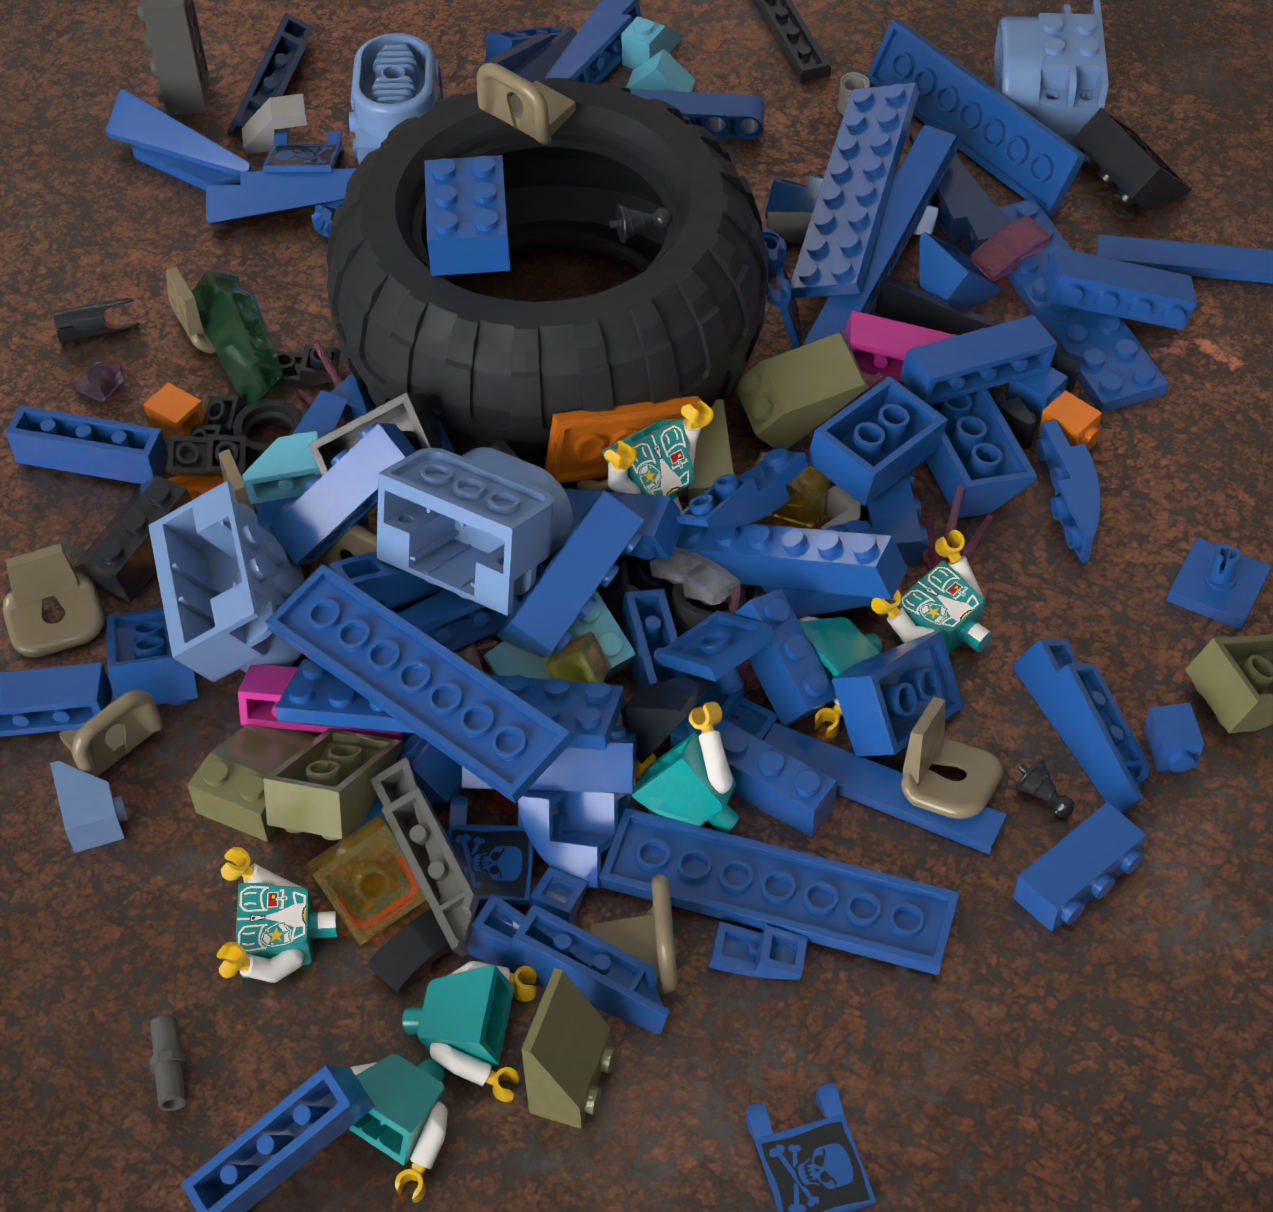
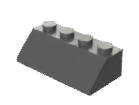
(177, 54)

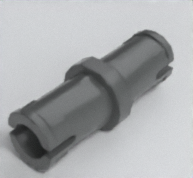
(167, 1063)

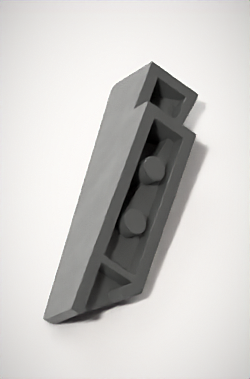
(428, 852)

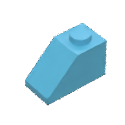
(645, 39)
(282, 469)

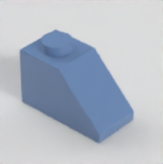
(87, 808)

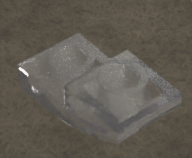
(700, 576)

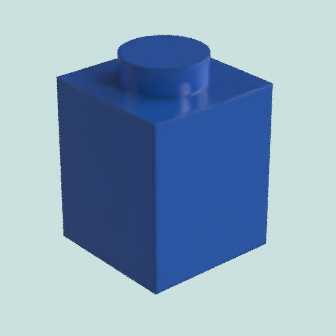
(1038, 390)
(1173, 737)

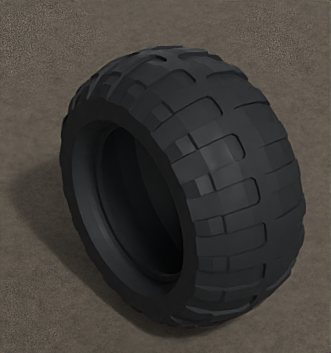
(513, 364)

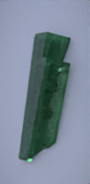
(238, 334)

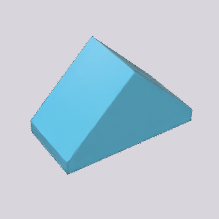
(661, 74)

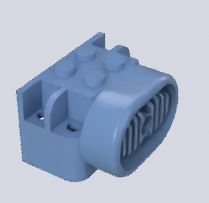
(1054, 67)
(391, 82)
(471, 522)
(221, 584)

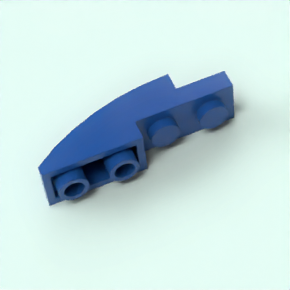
(1076, 487)
(747, 498)
(383, 580)

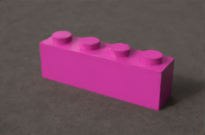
(883, 343)
(262, 691)

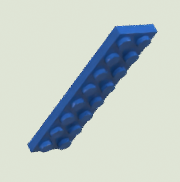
(988, 124)
(854, 192)
(1114, 363)
(420, 683)
(580, 707)
(782, 889)

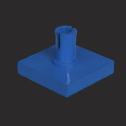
(1219, 583)
(717, 648)

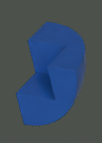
(573, 828)

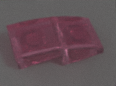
(1008, 247)

